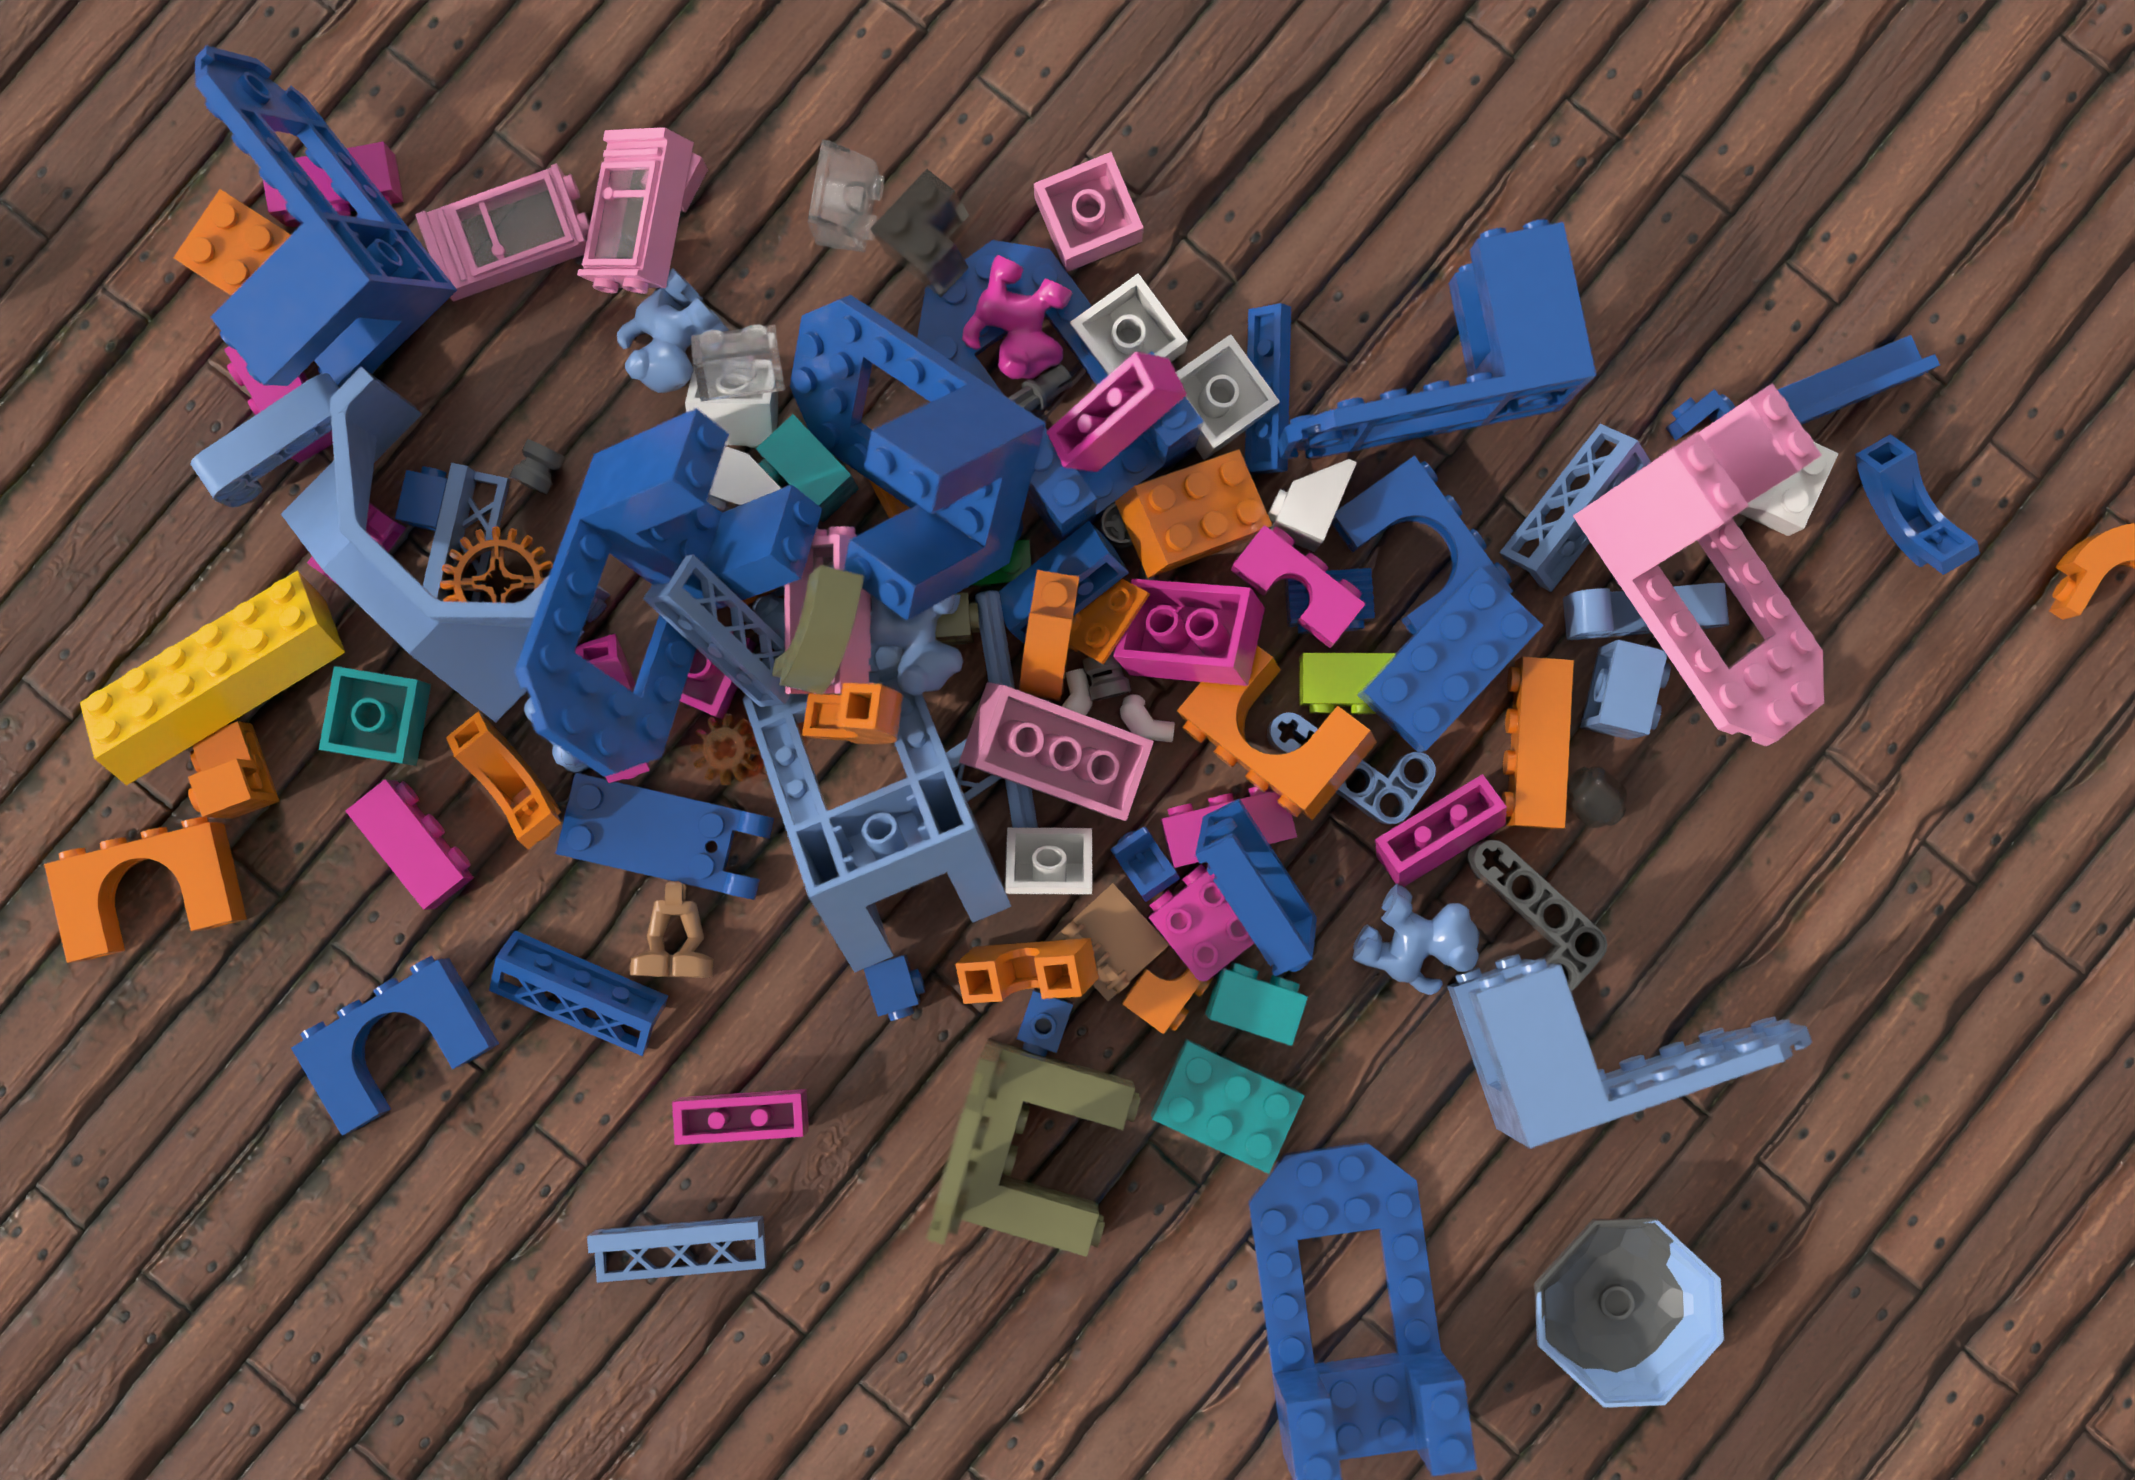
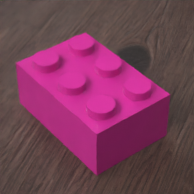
(1193, 633)

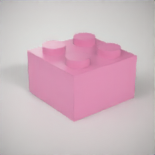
(1088, 212)

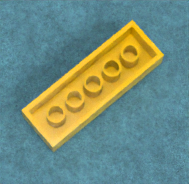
(210, 678)

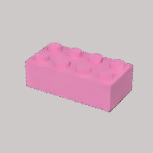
(1056, 751)

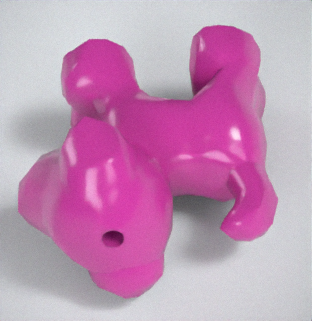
(1026, 347)

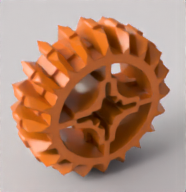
(497, 547)

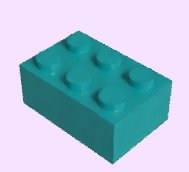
(1227, 1106)

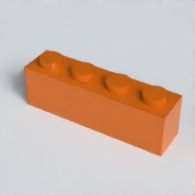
(1538, 742)

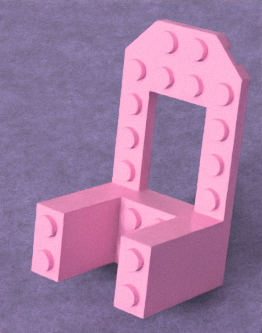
(1692, 498)

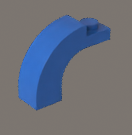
(1908, 514)

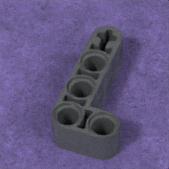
(1533, 907)

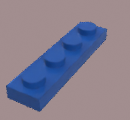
(1270, 354)

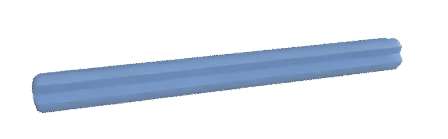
(1000, 672)

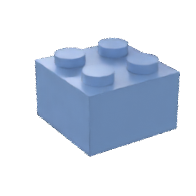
(1625, 690)

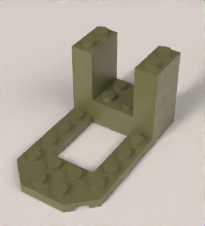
(983, 1148)

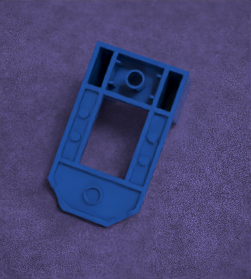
(340, 283)
(1519, 346)
(953, 461)
(1058, 494)
(649, 512)
(1370, 1401)

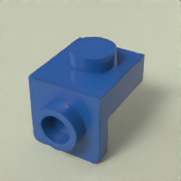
(1692, 413)
(1144, 863)

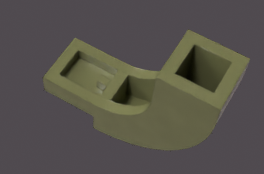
(822, 631)

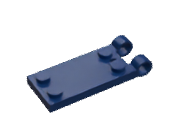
(657, 834)

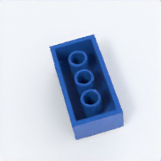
(1450, 660)

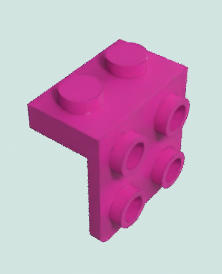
(1200, 925)

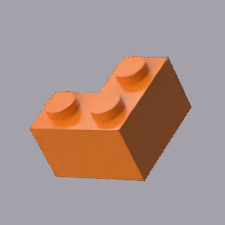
(230, 774)

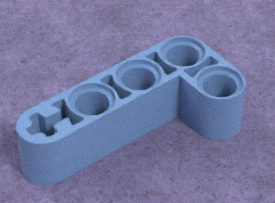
(265, 441)
(1612, 614)
(1376, 783)

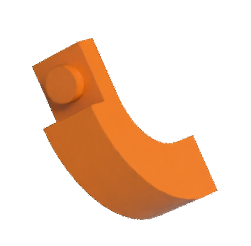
(2087, 566)
(1048, 635)
(859, 715)
(507, 778)

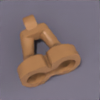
(686, 961)

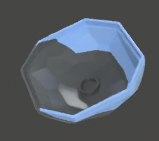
(1628, 1312)

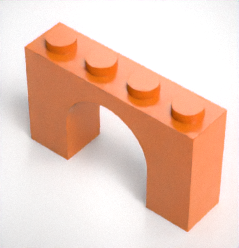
(1301, 777)
(86, 884)

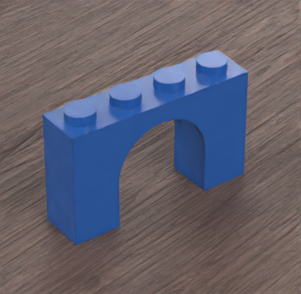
(1413, 496)
(336, 1053)

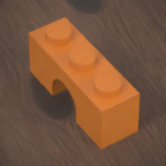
(1055, 967)
(1163, 1000)

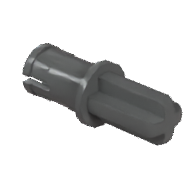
(1041, 390)

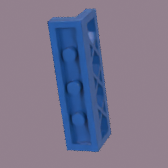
(1856, 380)
(578, 987)

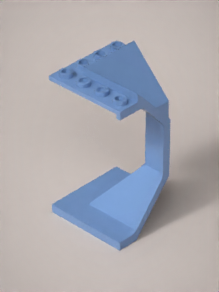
(461, 642)

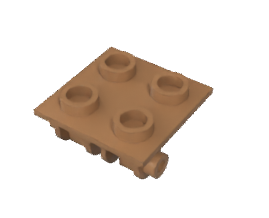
(1119, 937)

